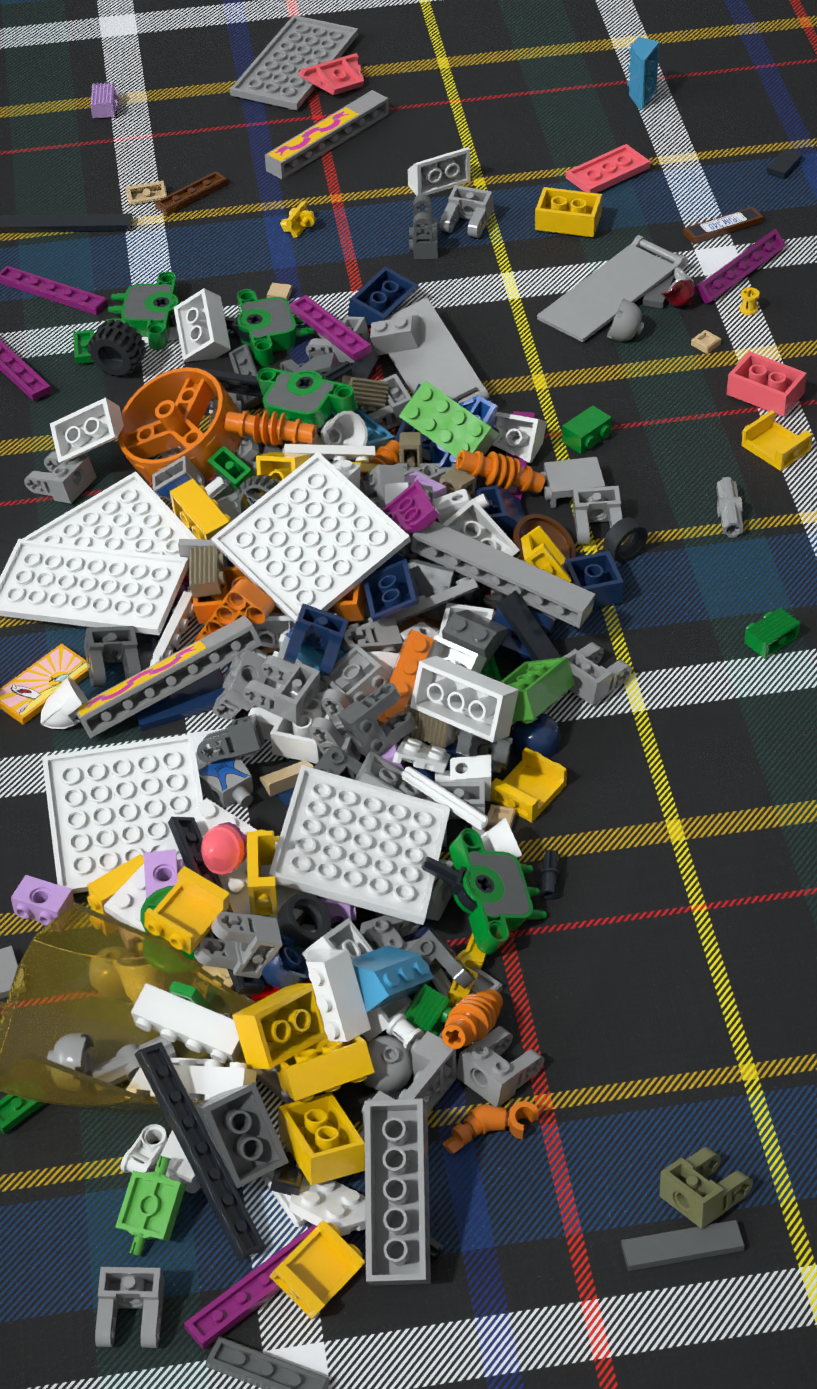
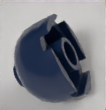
(539, 736)
(286, 967)

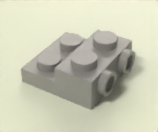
(356, 675)

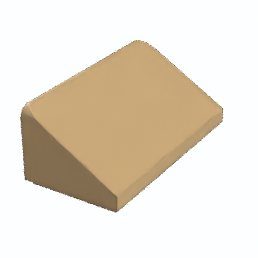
(146, 192)
(283, 779)

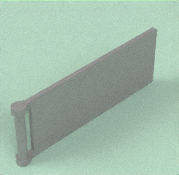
(598, 296)
(436, 358)

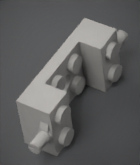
(432, 1073)

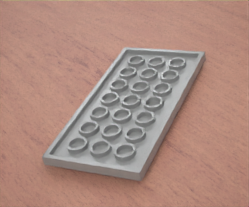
(298, 45)

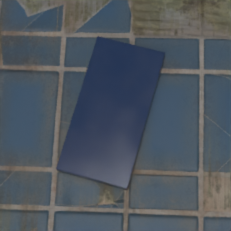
(184, 703)

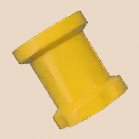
(749, 301)

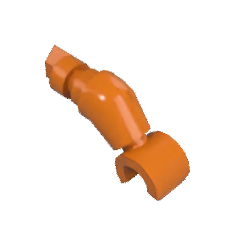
(490, 1118)

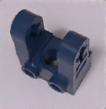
(317, 630)
(514, 648)

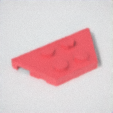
(335, 75)

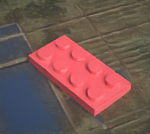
(608, 169)

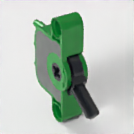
(149, 309)
(265, 326)
(306, 393)
(487, 888)

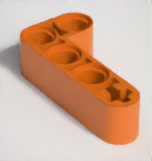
(241, 600)

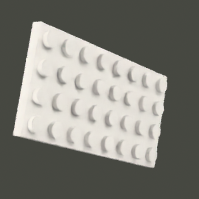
(90, 585)

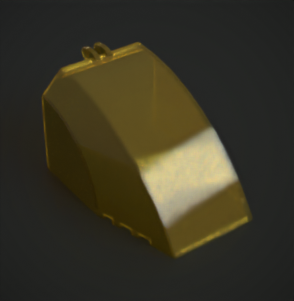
(86, 979)

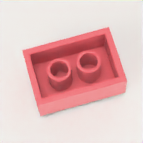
(766, 383)

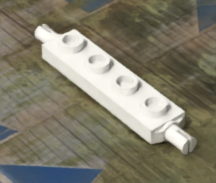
(176, 625)

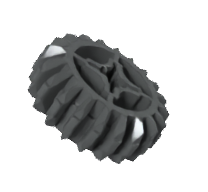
(249, 491)

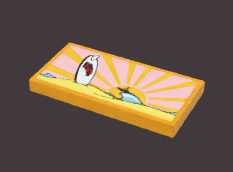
(28, 691)

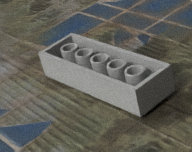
(397, 1192)

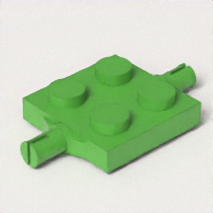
(150, 1206)

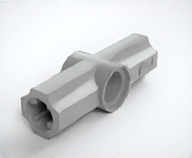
(729, 507)
(125, 1064)

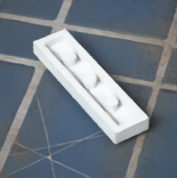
(361, 454)

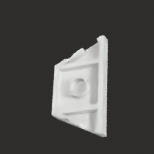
(422, 755)
(330, 1203)

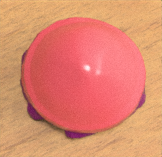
(224, 848)

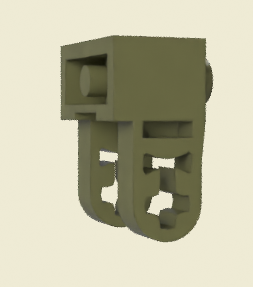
(700, 1200)

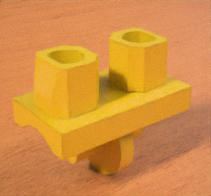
(298, 220)

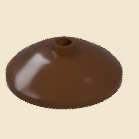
(554, 530)

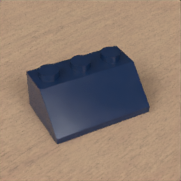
(381, 296)

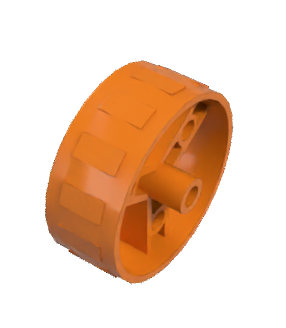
(168, 415)

